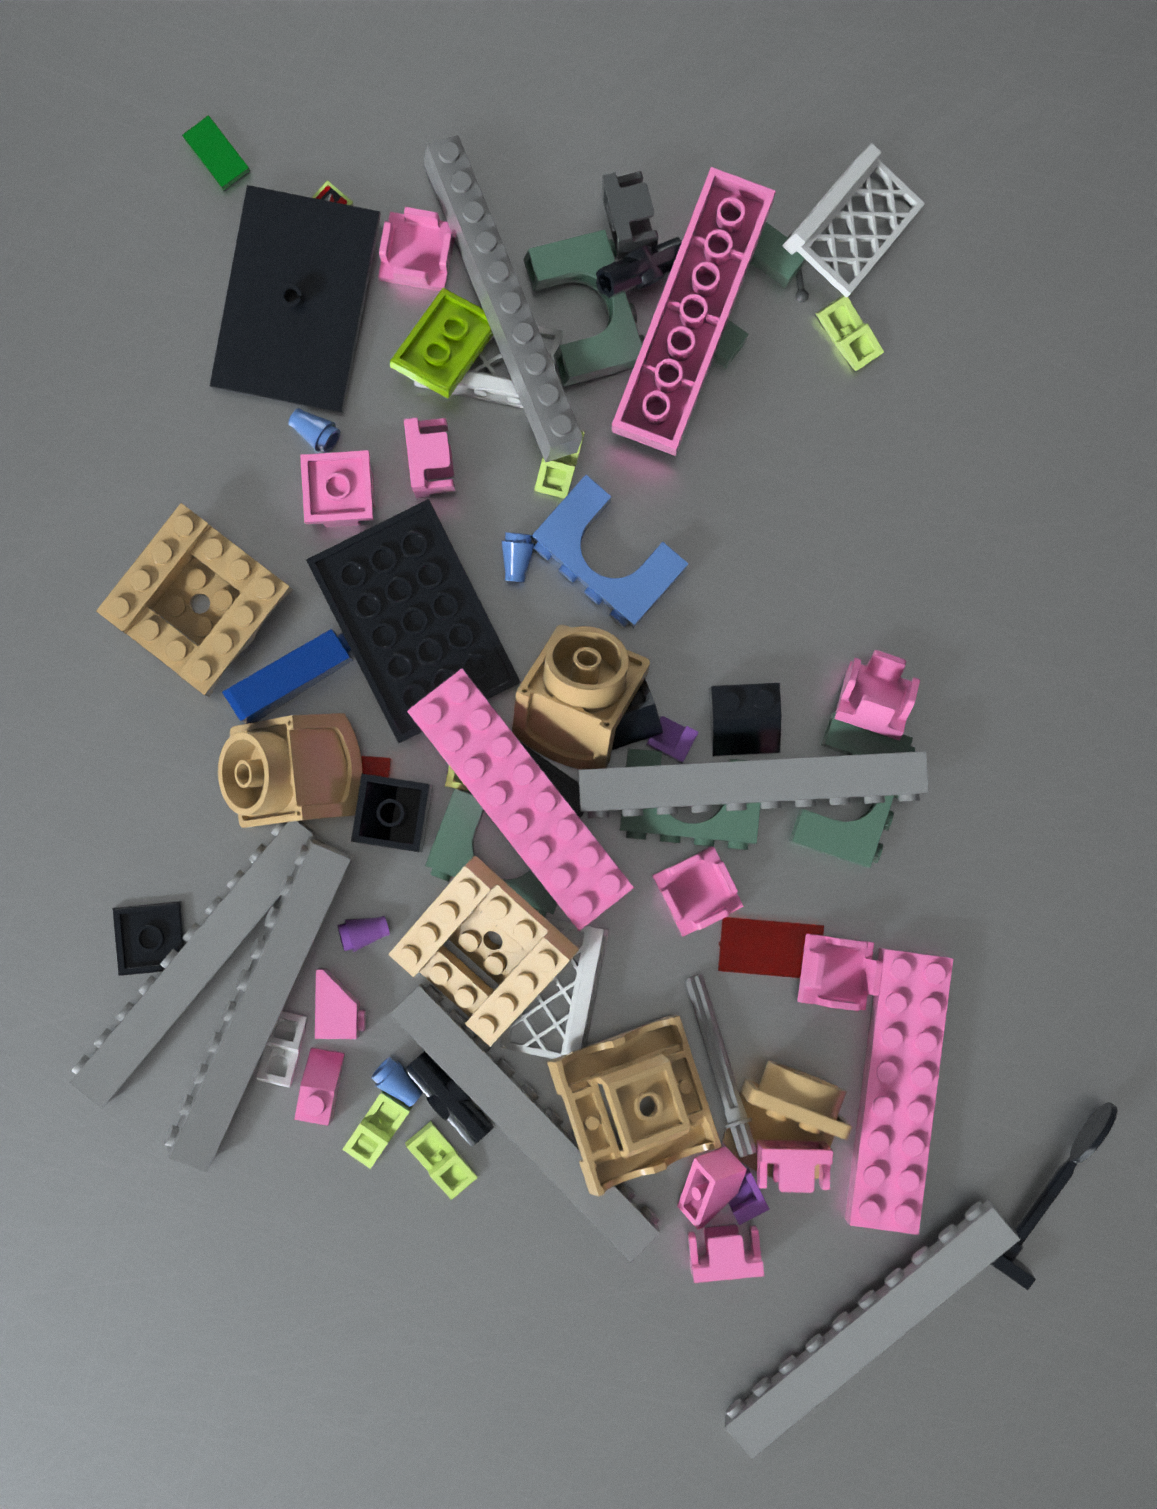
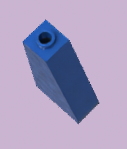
(288, 676)

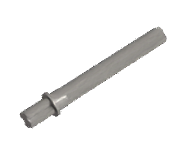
(721, 1067)

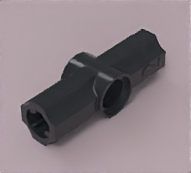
(638, 268)
(449, 1099)

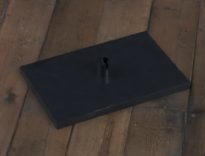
(295, 299)
(410, 613)

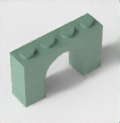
(578, 261)
(777, 264)
(732, 826)
(857, 839)
(455, 848)

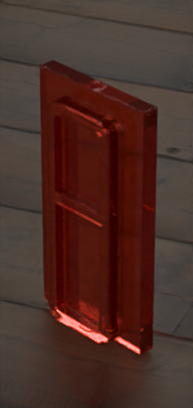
(763, 946)

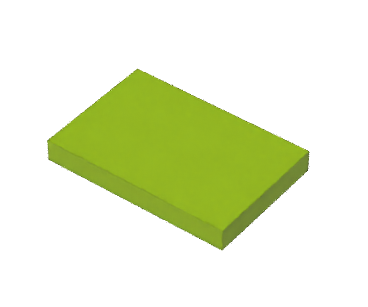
(443, 343)

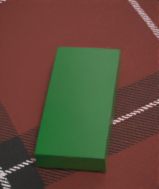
(216, 152)

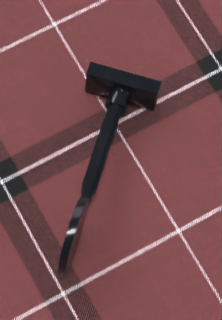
(1084, 1146)

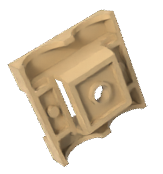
(175, 568)
(521, 965)
(634, 1065)

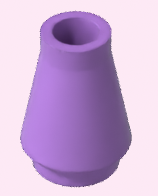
(362, 932)

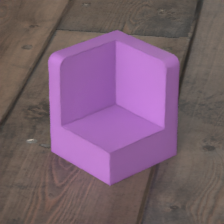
(674, 740)
(748, 1201)

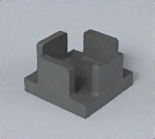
(628, 212)

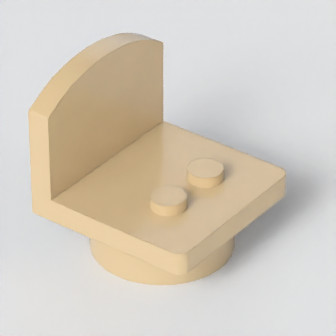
(577, 696)
(291, 769)
(790, 1107)

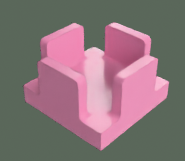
(416, 249)
(429, 456)
(337, 488)
(877, 695)
(698, 891)
(838, 972)
(794, 1164)
(725, 1255)

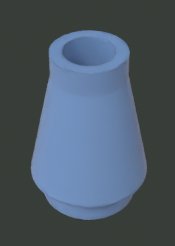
(315, 430)
(516, 554)
(395, 1081)

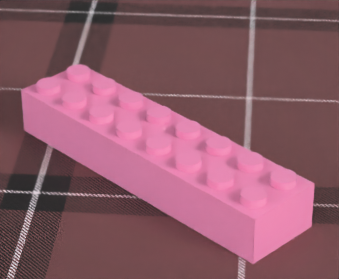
(693, 311)
(520, 799)
(899, 1092)

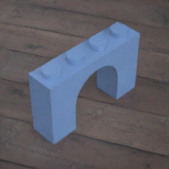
(626, 596)

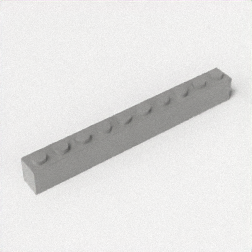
(502, 299)
(753, 782)
(191, 968)
(257, 1004)
(522, 1118)
(870, 1328)

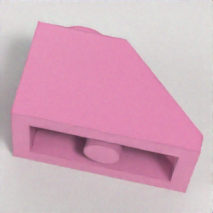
(336, 1009)
(319, 1087)
(711, 1185)

